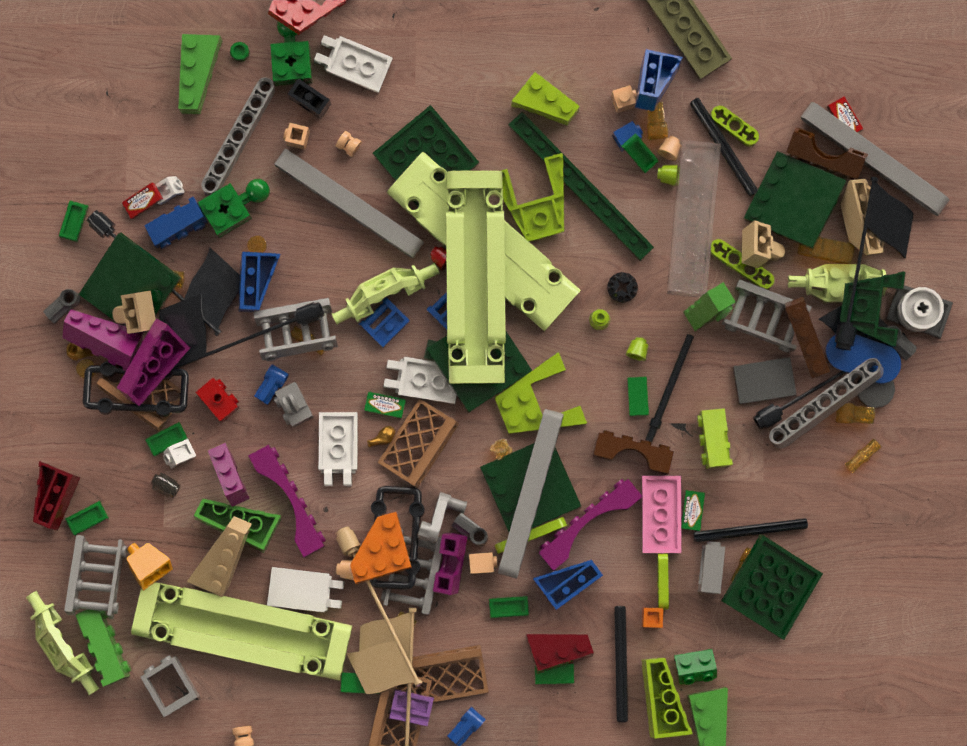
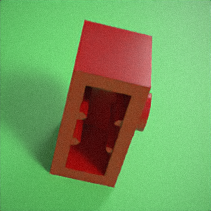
(217, 399)

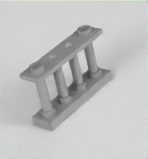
(763, 296)
(281, 314)
(79, 565)
(427, 584)

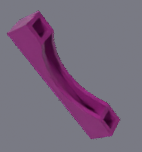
(620, 499)
(306, 535)

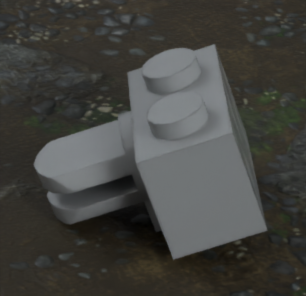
(293, 404)

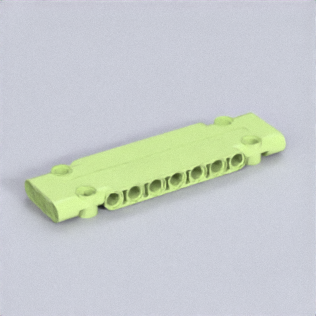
(525, 266)
(475, 277)
(242, 630)

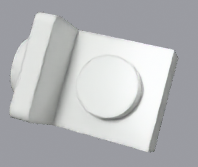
(169, 188)
(178, 453)

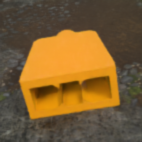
(147, 564)

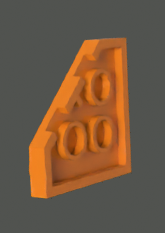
(381, 551)

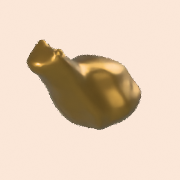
(75, 352)
(384, 437)

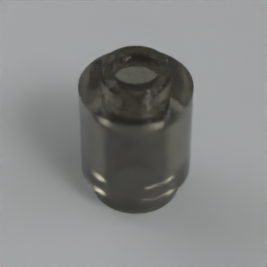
(165, 485)

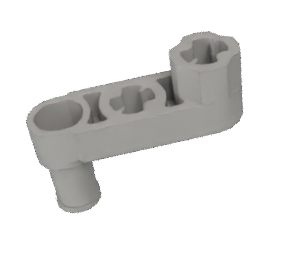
(431, 531)

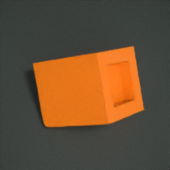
(652, 617)

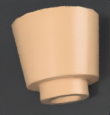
(670, 148)
(344, 569)

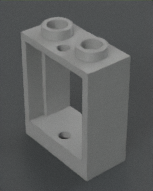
(711, 568)
(167, 661)

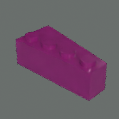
(102, 337)
(152, 362)

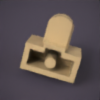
(759, 245)
(135, 312)

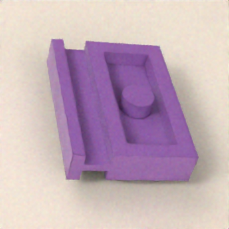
(419, 709)

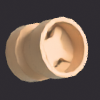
(348, 143)
(245, 740)

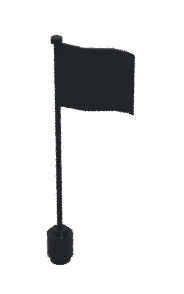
(889, 222)
(214, 279)
(188, 323)
(772, 414)

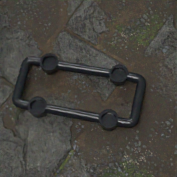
(106, 406)
(417, 511)

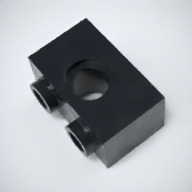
(309, 99)

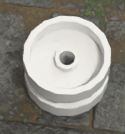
(931, 307)

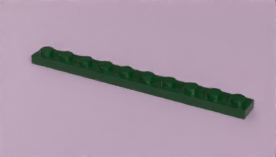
(583, 188)

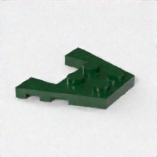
(868, 305)

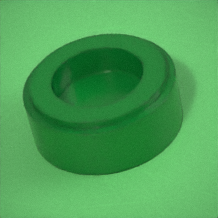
(239, 51)

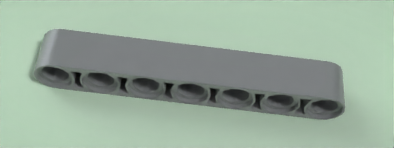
(238, 127)
(831, 394)

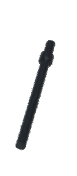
(656, 422)

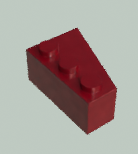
(53, 495)
(558, 649)

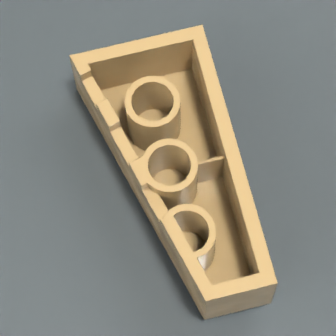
(220, 562)

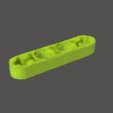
(739, 267)
(537, 532)

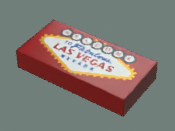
(844, 112)
(142, 200)

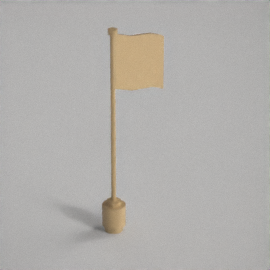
(378, 632)
(384, 663)

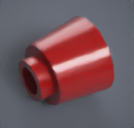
(438, 256)

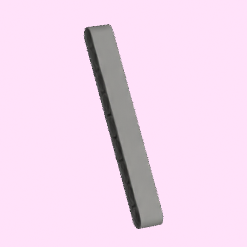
(877, 159)
(349, 203)
(530, 493)

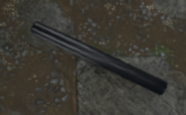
(725, 148)
(749, 530)
(621, 664)

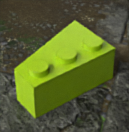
(545, 100)
(714, 438)

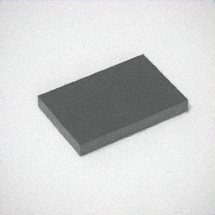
(936, 331)
(764, 380)

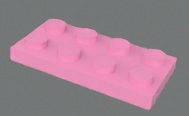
(661, 514)

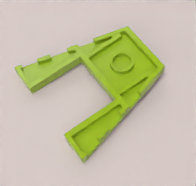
(542, 216)
(520, 406)

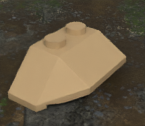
(854, 211)

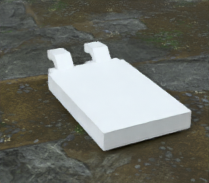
(354, 63)
(420, 380)
(338, 445)
(302, 590)

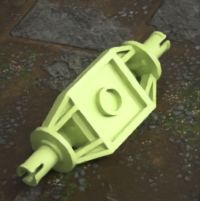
(832, 280)
(381, 286)
(54, 646)

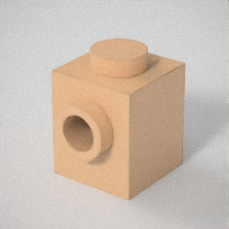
(624, 98)
(296, 136)
(482, 563)

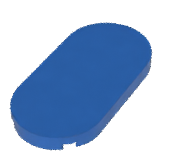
(862, 351)

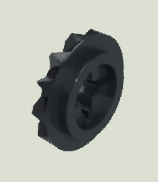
(622, 296)

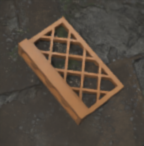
(150, 418)
(432, 452)
(447, 658)
(382, 714)

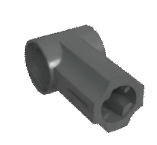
(61, 306)
(904, 347)
(469, 528)

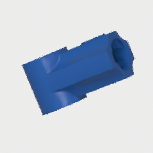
(272, 382)
(469, 723)

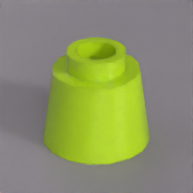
(668, 174)
(599, 319)
(638, 349)

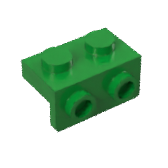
(696, 667)

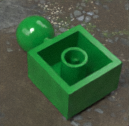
(290, 51)
(256, 191)

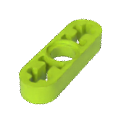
(749, 129)
(662, 580)

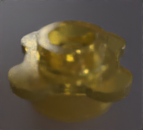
(502, 443)

